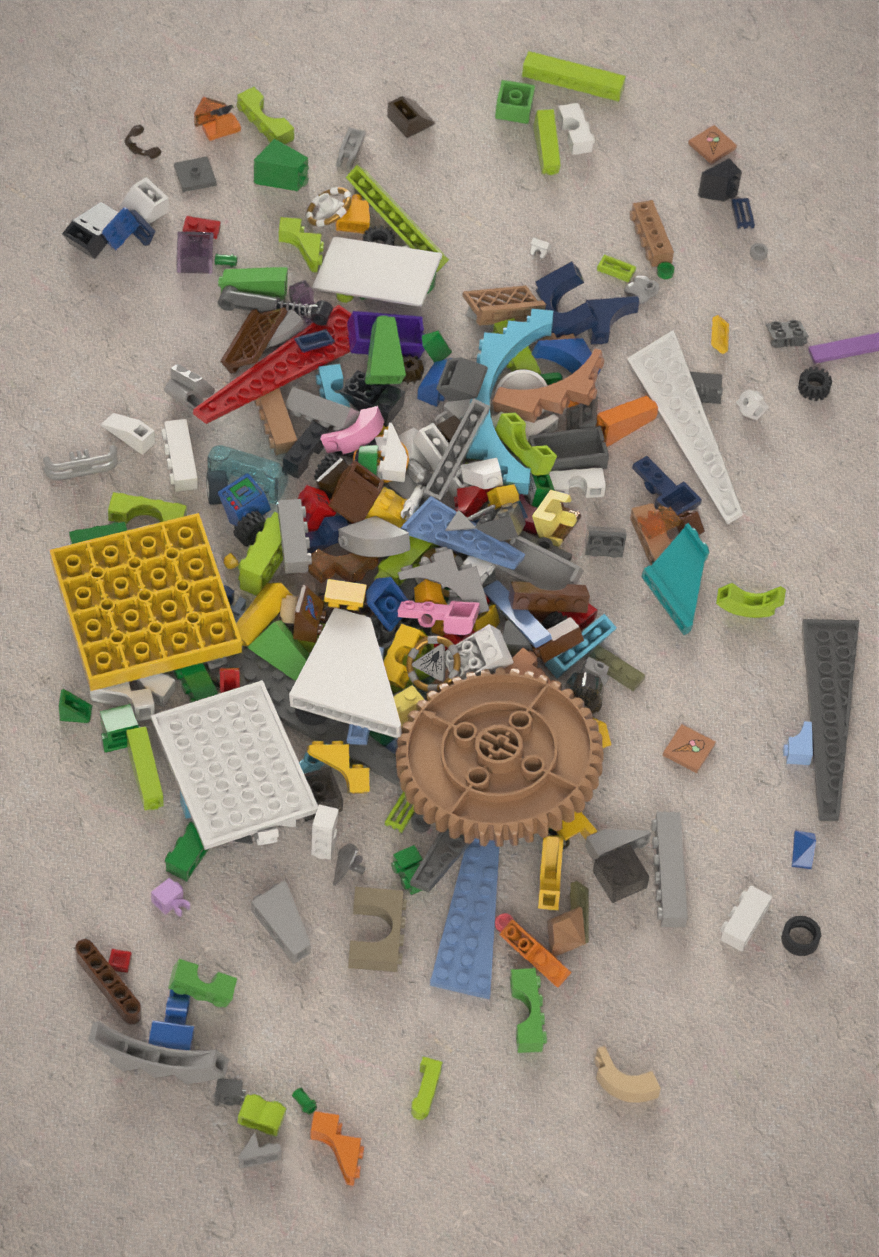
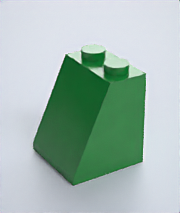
(281, 167)

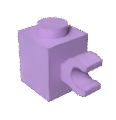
(168, 897)

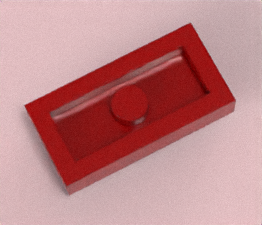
(196, 224)

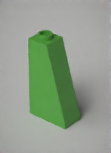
(264, 281)
(385, 355)
(280, 649)

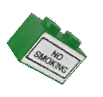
(539, 489)

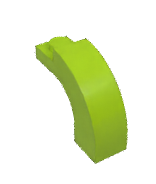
(749, 604)

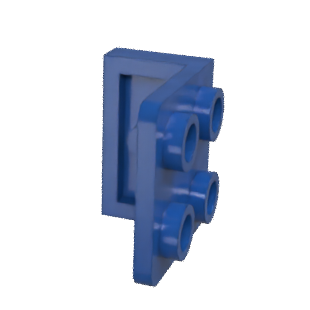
(120, 228)

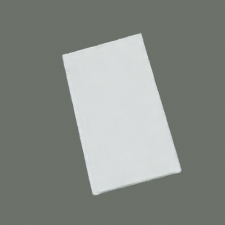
(377, 271)

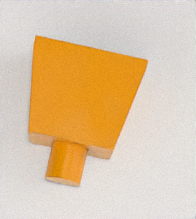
(356, 218)

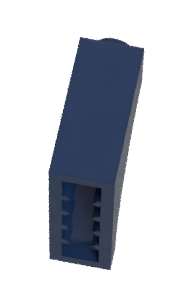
(608, 312)

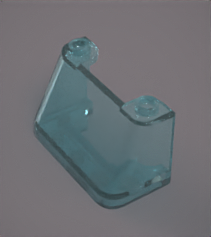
(260, 469)

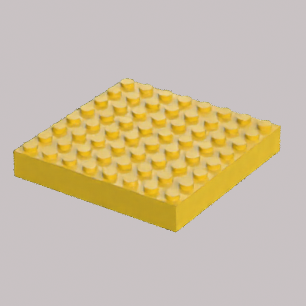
(145, 601)

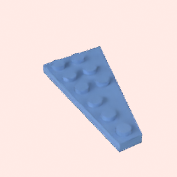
(430, 525)

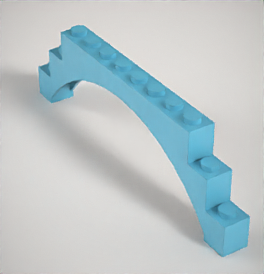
(496, 353)

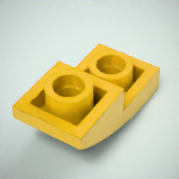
(488, 617)

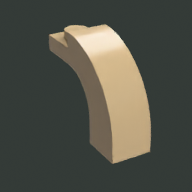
(623, 1086)

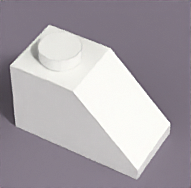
(482, 474)

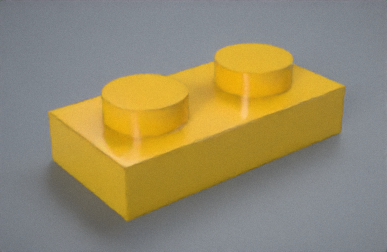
(720, 334)

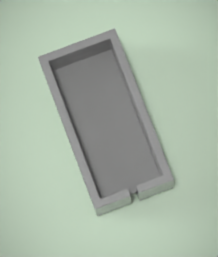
(542, 567)

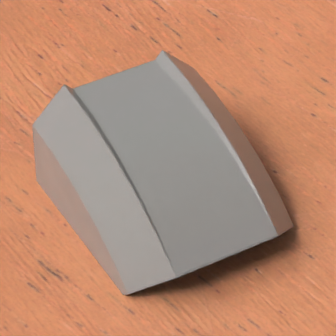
(288, 328)

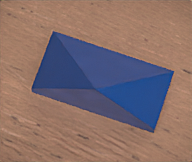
(803, 849)

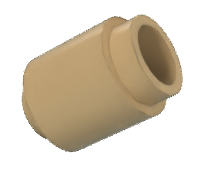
(288, 609)

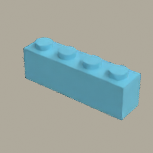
(592, 636)

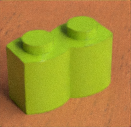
(262, 1114)

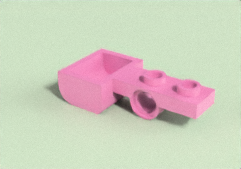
(457, 616)

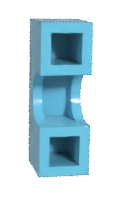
(331, 379)

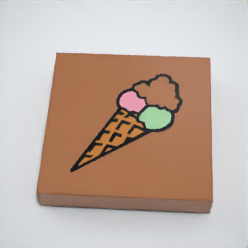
(712, 144)
(689, 748)

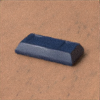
(314, 340)

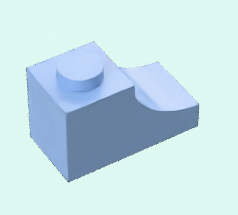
(799, 748)

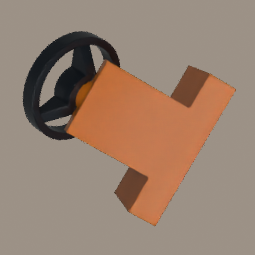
(224, 125)

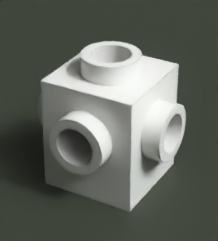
(752, 404)

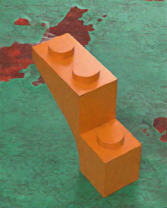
(346, 1148)

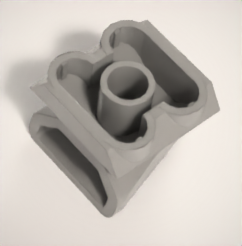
(188, 387)

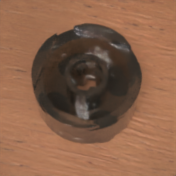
(588, 688)

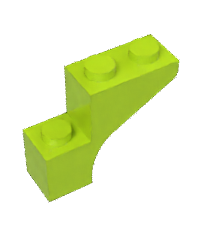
(307, 243)

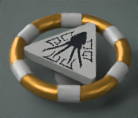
(433, 662)

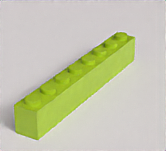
(392, 213)

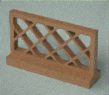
(489, 314)

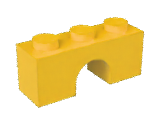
(403, 642)

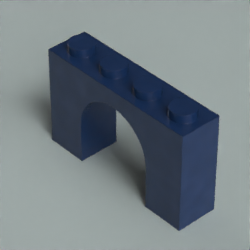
(553, 288)

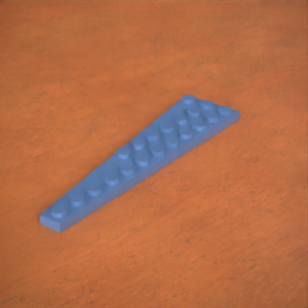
(468, 935)

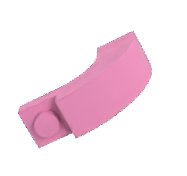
(359, 434)

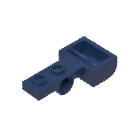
(678, 497)

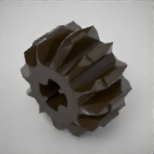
(413, 369)

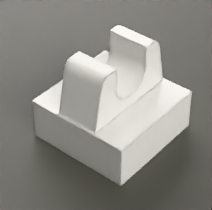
(539, 245)

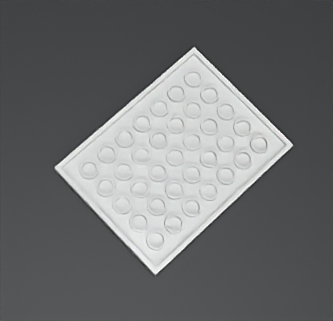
(234, 764)

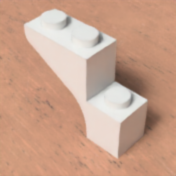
(121, 694)

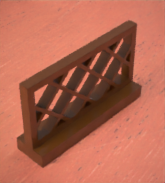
(252, 339)

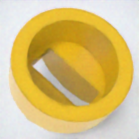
(230, 561)

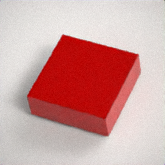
(120, 960)

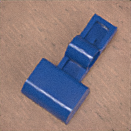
(173, 1032)

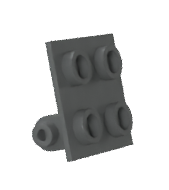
(787, 332)
(708, 386)

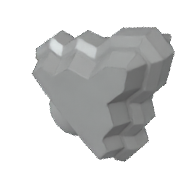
(418, 473)

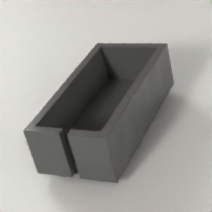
(575, 448)

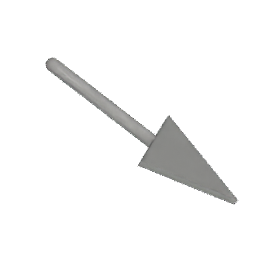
(460, 522)

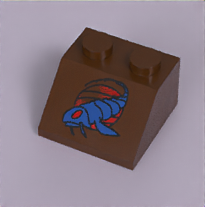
(308, 616)

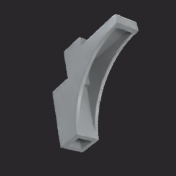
(464, 583)

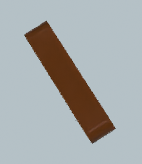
(112, 989)

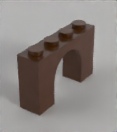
(564, 636)

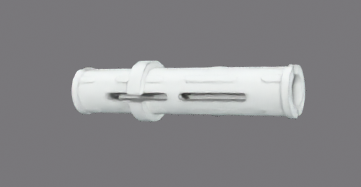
(412, 504)

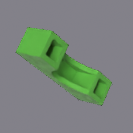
(529, 1033)

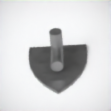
(347, 861)

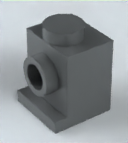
(229, 1092)

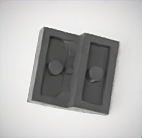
(582, 415)

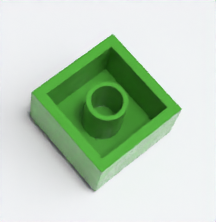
(515, 101)

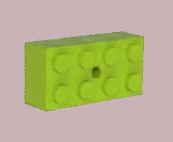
(262, 558)

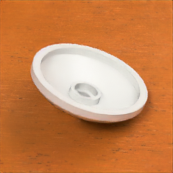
(522, 381)

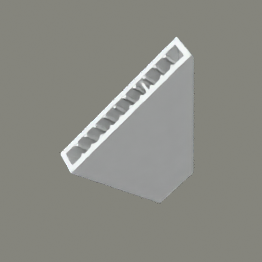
(348, 677)

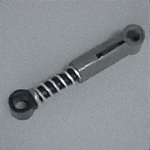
(233, 298)

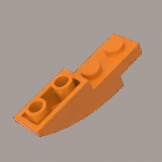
(535, 953)

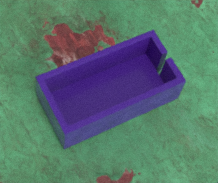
(409, 331)

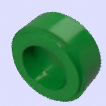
(665, 270)

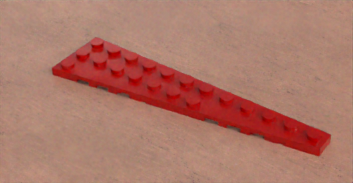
(278, 369)

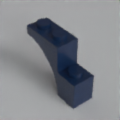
(326, 534)

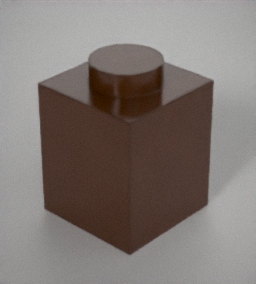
(693, 519)

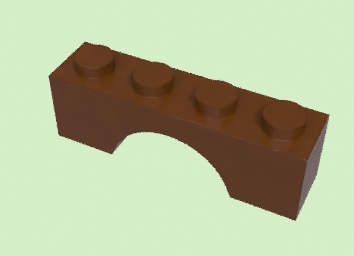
(529, 597)

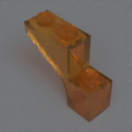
(349, 567)

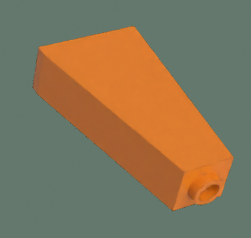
(626, 418)

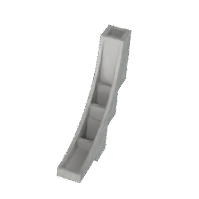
(156, 1060)

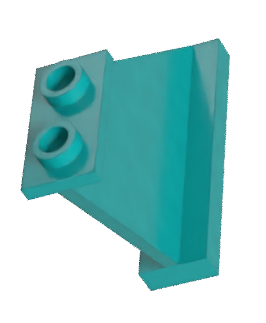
(677, 577)

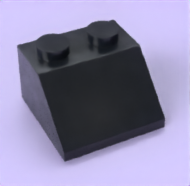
(720, 181)

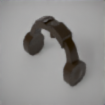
(137, 130)

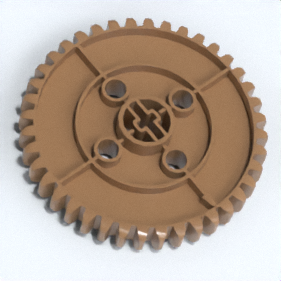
(499, 757)

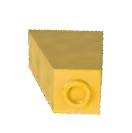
(261, 612)

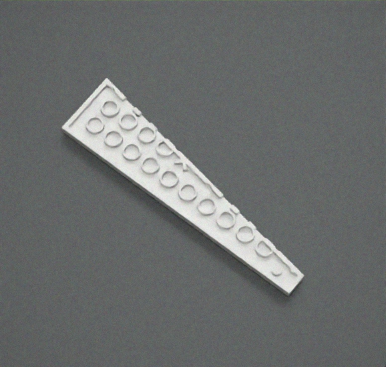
(671, 386)

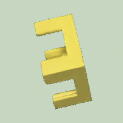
(550, 515)

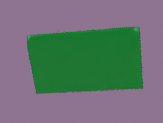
(436, 346)

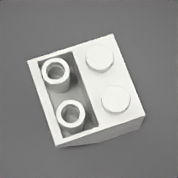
(146, 200)

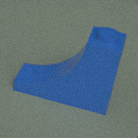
(565, 352)

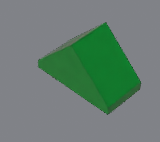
(73, 708)

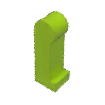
(422, 1103)

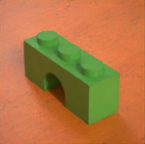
(186, 981)

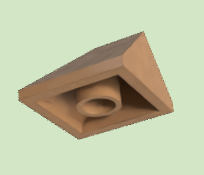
(566, 932)

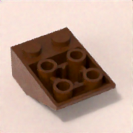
(355, 492)

